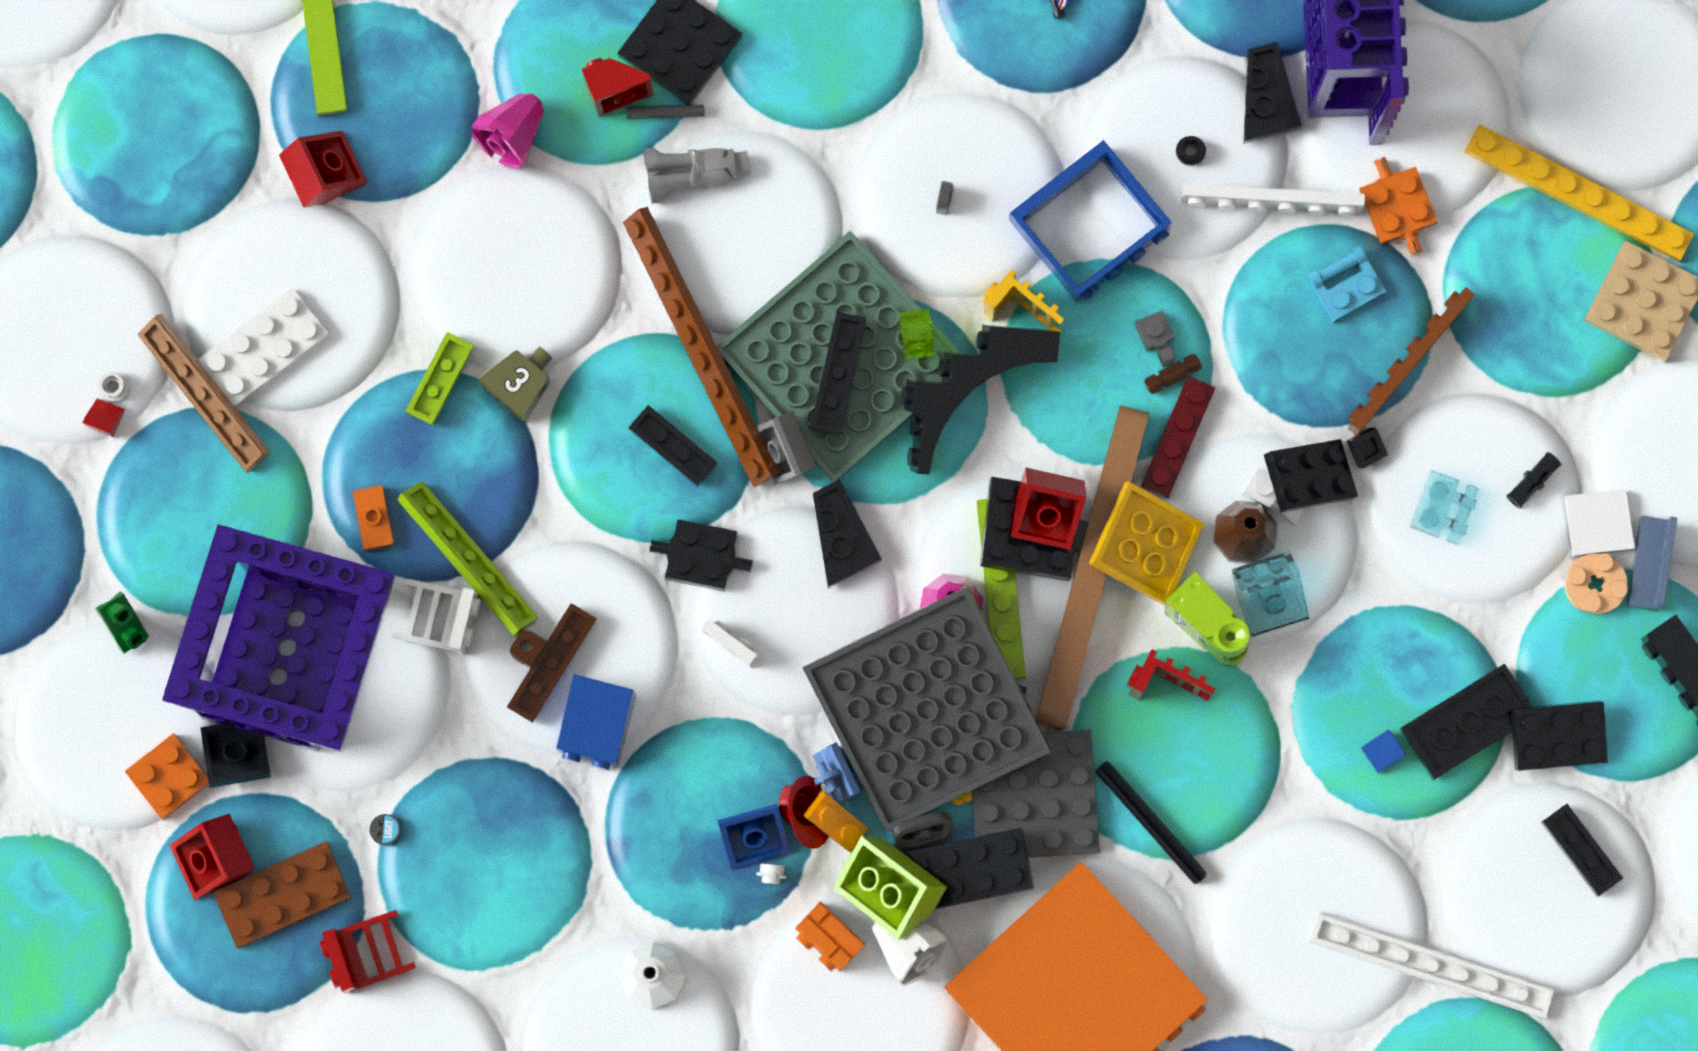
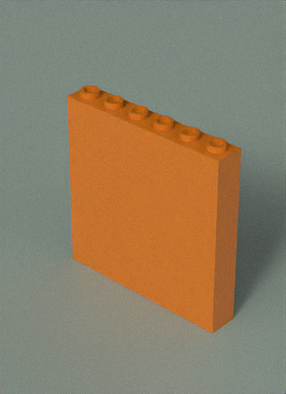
(1076, 978)

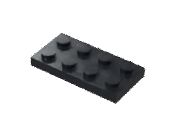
(1465, 722)
(978, 867)

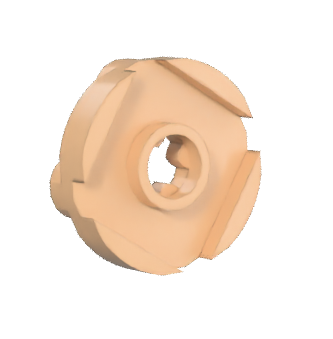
(1613, 586)

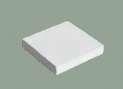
(1599, 522)

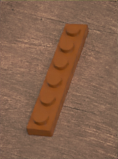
(1417, 350)

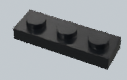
(673, 446)
(1582, 850)

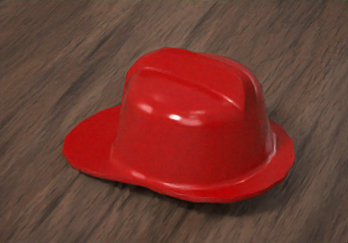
(792, 806)

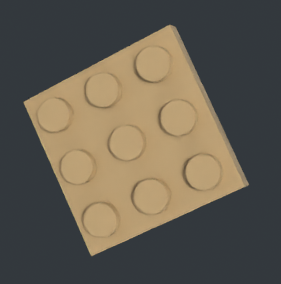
(1644, 301)

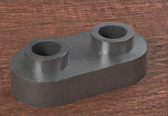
(923, 831)

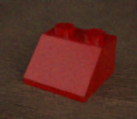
(615, 85)
(322, 167)
(1048, 508)
(212, 856)

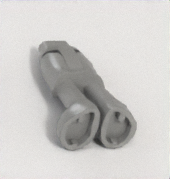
(709, 168)

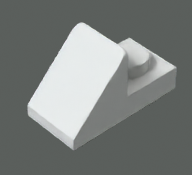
(1261, 491)

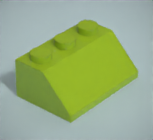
(888, 886)

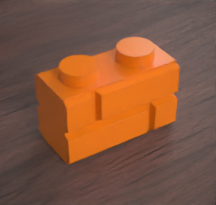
(829, 937)

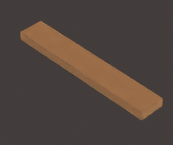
(203, 393)

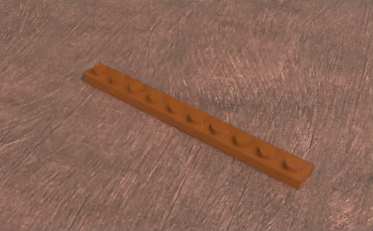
(700, 347)

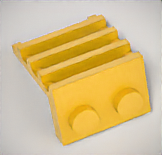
(1009, 288)

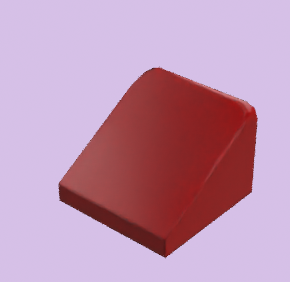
(103, 417)

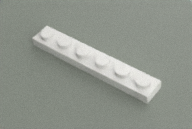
(1284, 199)

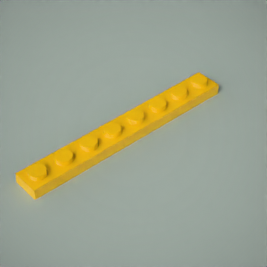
(1579, 193)

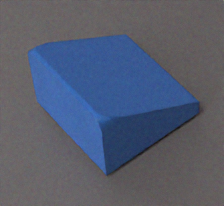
(1383, 751)

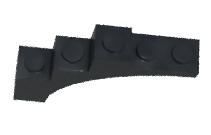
(962, 373)

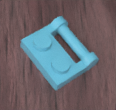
(1351, 293)

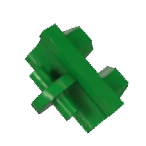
(122, 623)

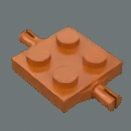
(1398, 206)

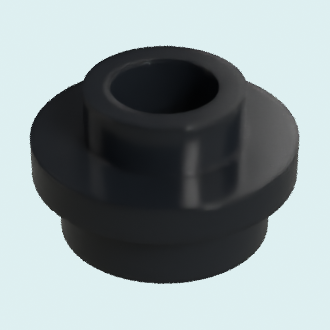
(1194, 142)

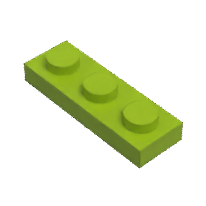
(440, 379)

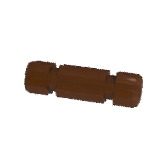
(1172, 373)

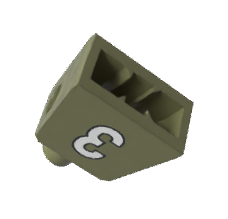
(518, 381)

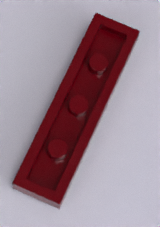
(1177, 437)

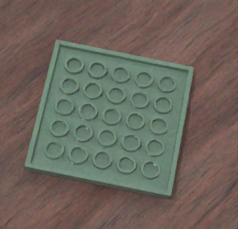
(787, 341)

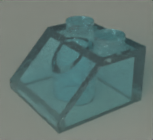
(1270, 593)

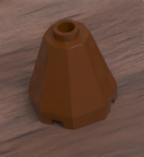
(1238, 541)

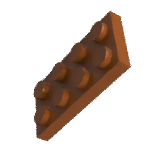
(282, 895)

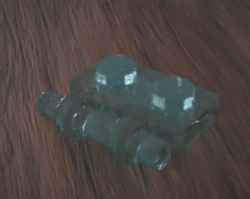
(1435, 504)

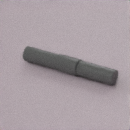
(665, 111)

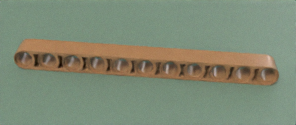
(1087, 580)

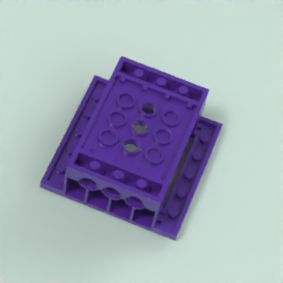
(1354, 48)
(332, 651)

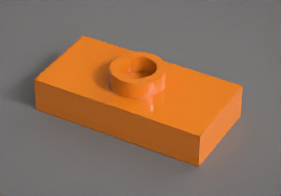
(373, 518)

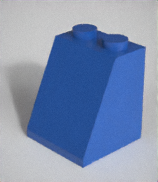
(595, 722)

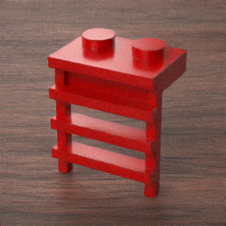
(1152, 665)
(346, 960)

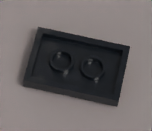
(1310, 475)
(1559, 735)

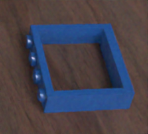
(1061, 183)

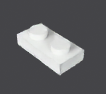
(720, 634)

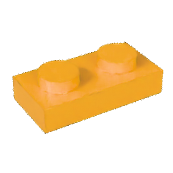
(835, 821)

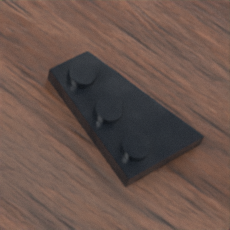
(1268, 95)
(843, 537)

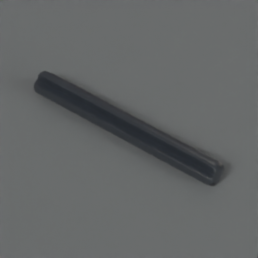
(1151, 822)

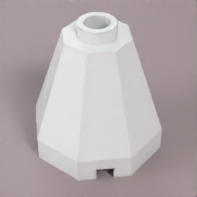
(912, 953)
(664, 986)

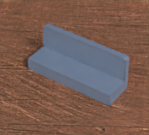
(1652, 563)

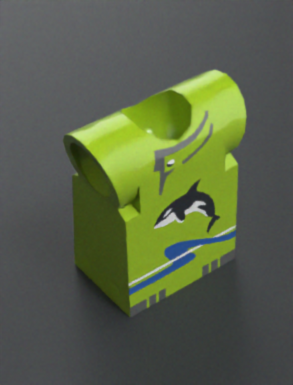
(1208, 620)

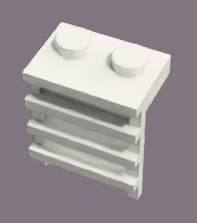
(457, 630)

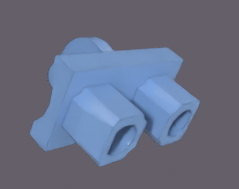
(836, 774)

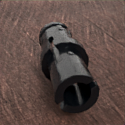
(1533, 480)

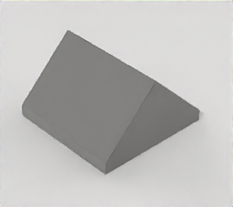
(786, 446)

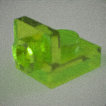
(916, 333)

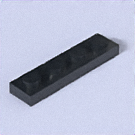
(838, 374)

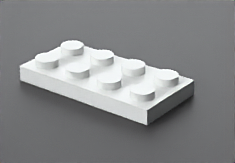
(264, 347)

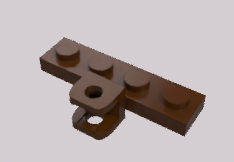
(547, 660)

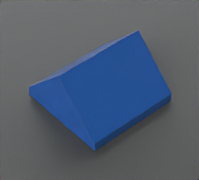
(754, 836)

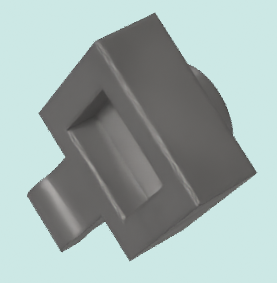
(1156, 334)

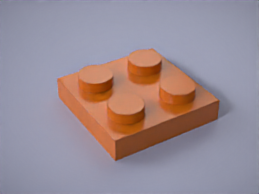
(168, 776)

